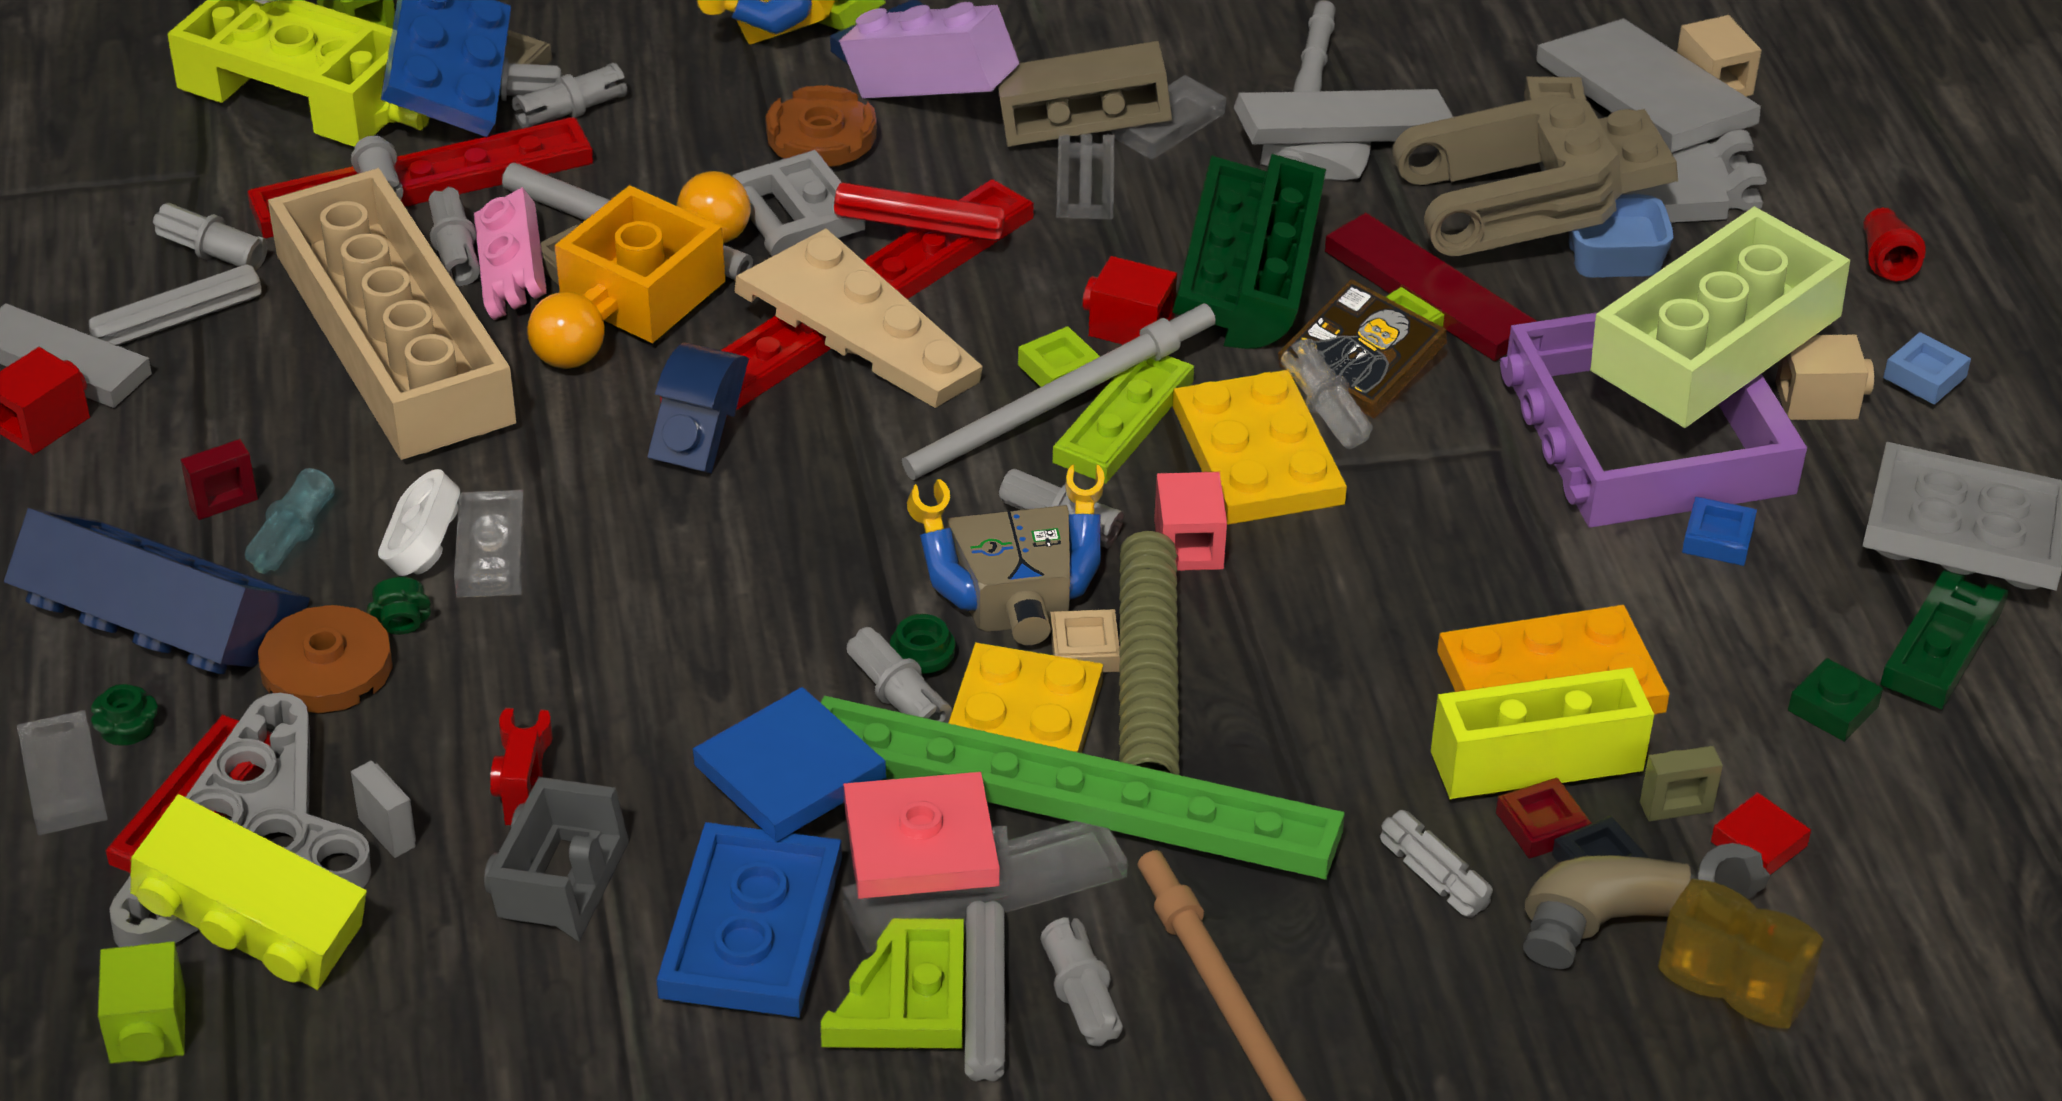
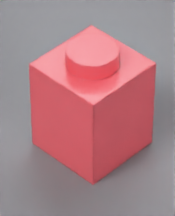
(1193, 517)

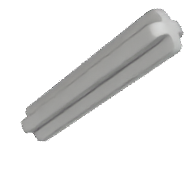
(176, 306)
(984, 991)

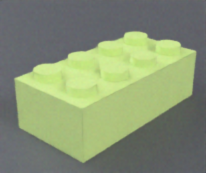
(1719, 316)

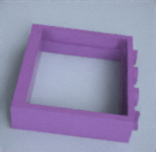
(1763, 470)

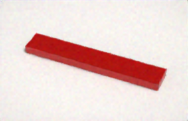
(461, 165)

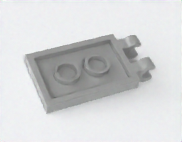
(1710, 180)

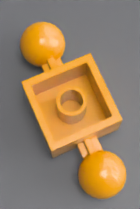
(638, 267)

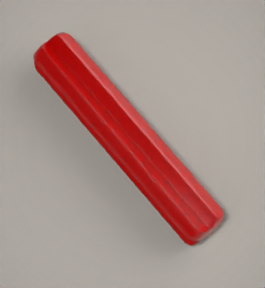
(919, 211)

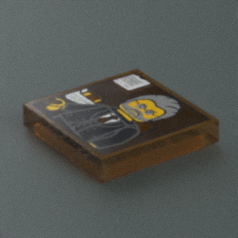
(1371, 344)

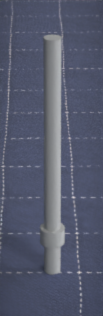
(1154, 342)

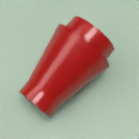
(1892, 246)

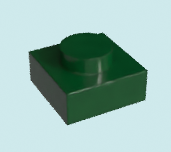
(1835, 699)

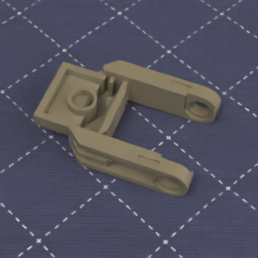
(1584, 161)

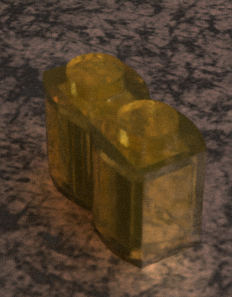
(1740, 953)

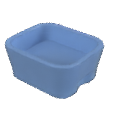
(1627, 243)

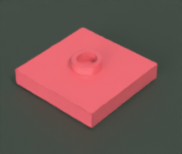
(920, 835)

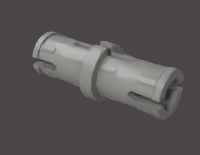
(570, 96)

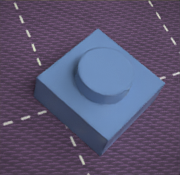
(1927, 368)

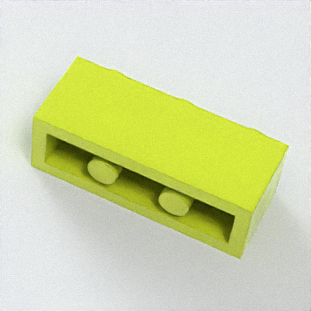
(1541, 732)
(246, 892)

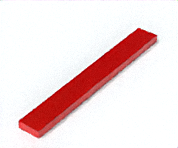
(906, 264)

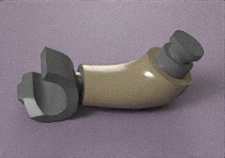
(1588, 890)

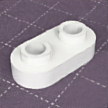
(420, 524)

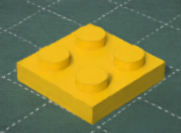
(1028, 696)

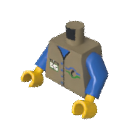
(1013, 563)

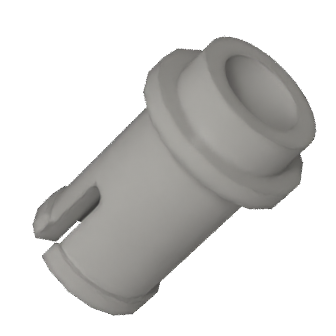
(375, 153)

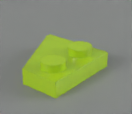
(905, 991)

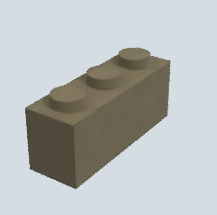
(1085, 93)

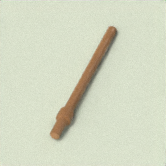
(1182, 917)

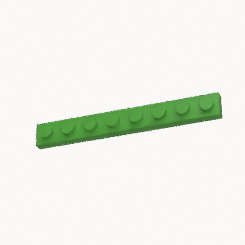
(1104, 791)

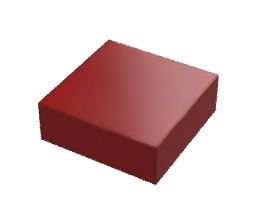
(1764, 829)

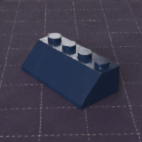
(147, 589)

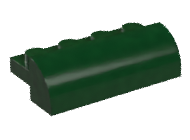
(1251, 247)

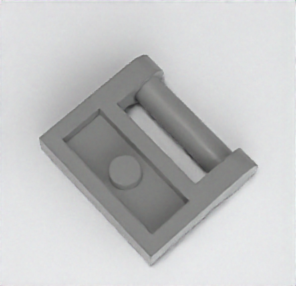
(806, 192)

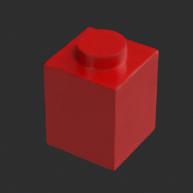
(1128, 299)
(41, 400)

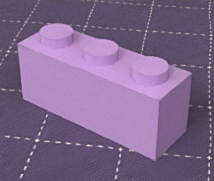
(929, 51)

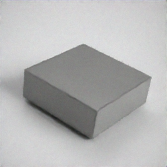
(383, 808)

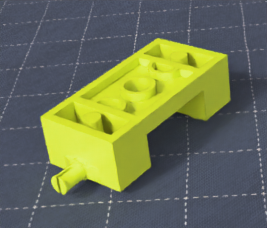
(297, 48)

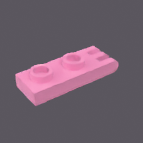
(509, 252)

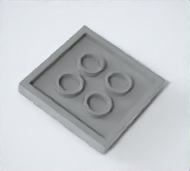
(1967, 517)

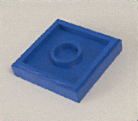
(788, 763)

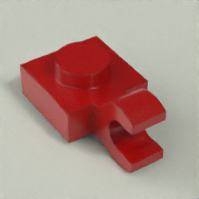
(521, 766)

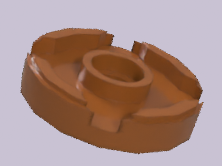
(823, 121)
(326, 657)

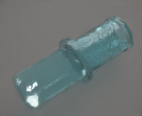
(290, 520)

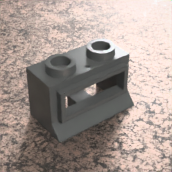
(552, 813)

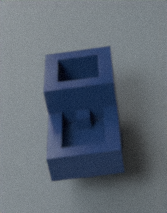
(697, 394)

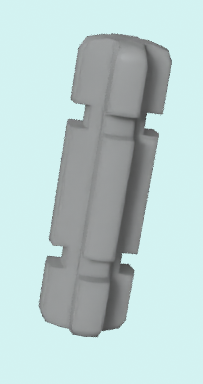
(1436, 863)

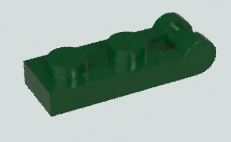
(1943, 639)

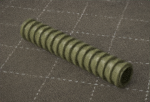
(1148, 653)

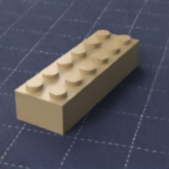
(392, 313)

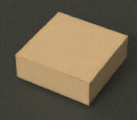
(1086, 636)

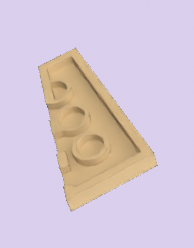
(861, 315)

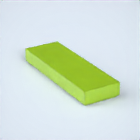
(1121, 417)

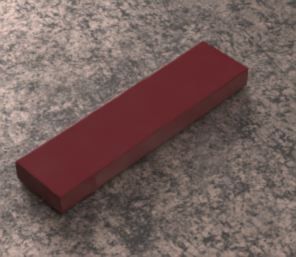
(1397, 262)

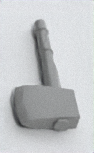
(1339, 159)

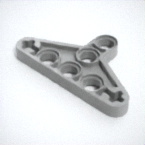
(263, 805)

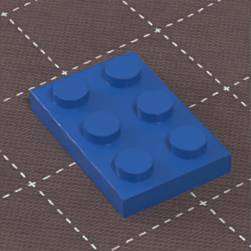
(448, 60)
(750, 920)

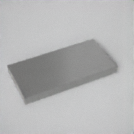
(1635, 71)

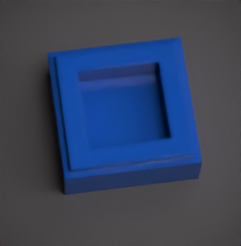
(1719, 531)

